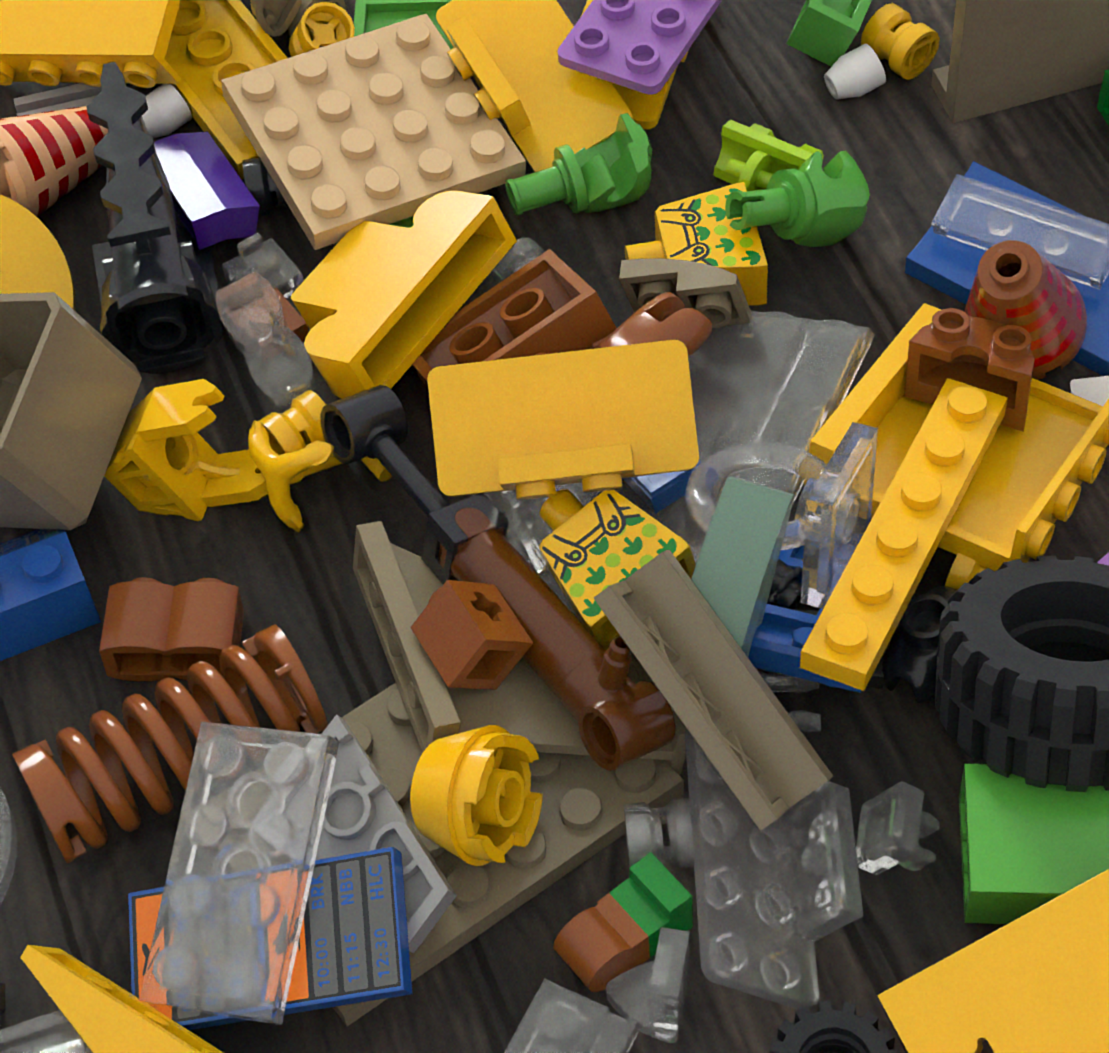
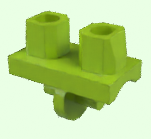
(755, 155)

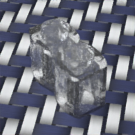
(261, 333)

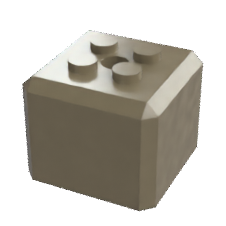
(59, 411)

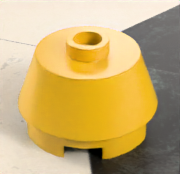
(476, 794)

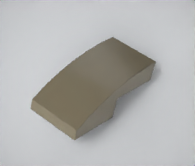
(698, 285)

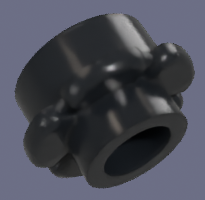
(786, 586)

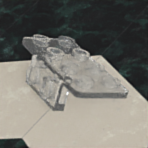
(770, 889)

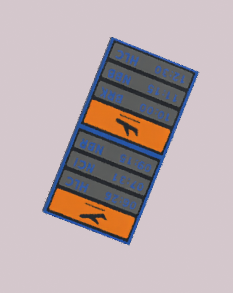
(348, 944)

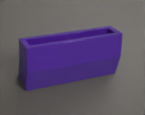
(206, 189)

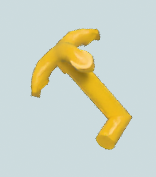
(291, 467)

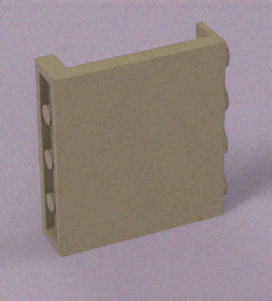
(1021, 53)

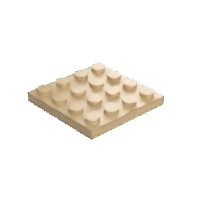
(370, 129)

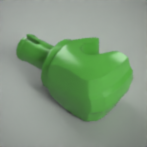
(592, 178)
(806, 203)

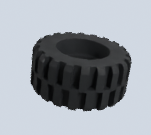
(1030, 671)

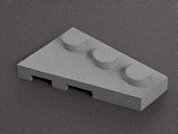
(367, 817)

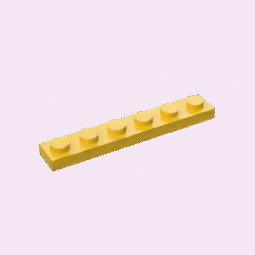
(903, 535)

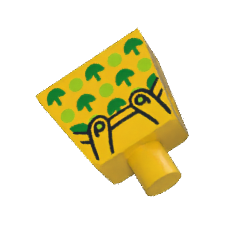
(700, 233)
(601, 547)

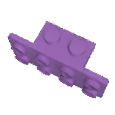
(634, 40)

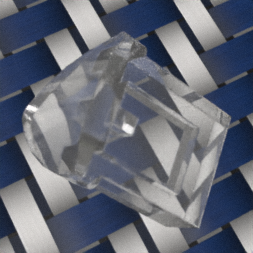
(656, 990)

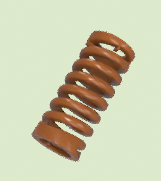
(273, 677)

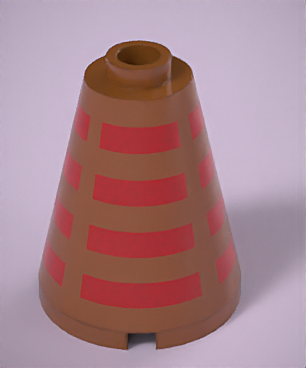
(1028, 291)

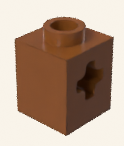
(471, 635)

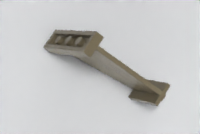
(396, 593)

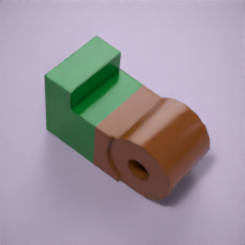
(625, 924)

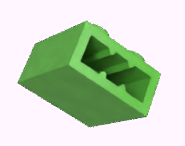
(1026, 842)

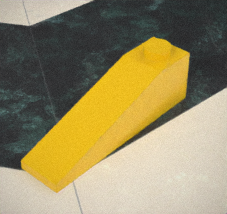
(105, 1013)

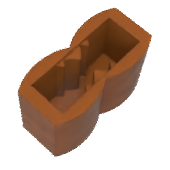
(164, 629)

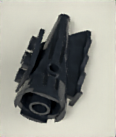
(150, 274)

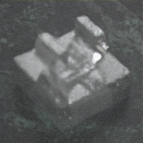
(268, 261)
(892, 828)

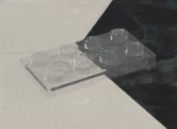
(240, 872)

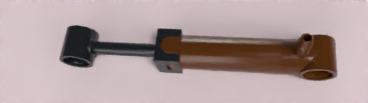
(470, 545)

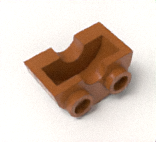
(973, 353)

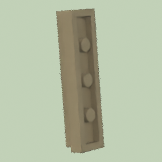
(723, 694)

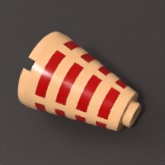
(46, 155)

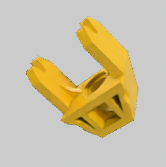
(169, 466)

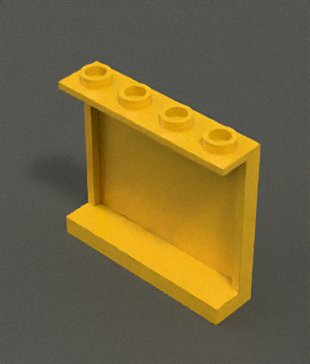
(74, 39)
(1023, 477)

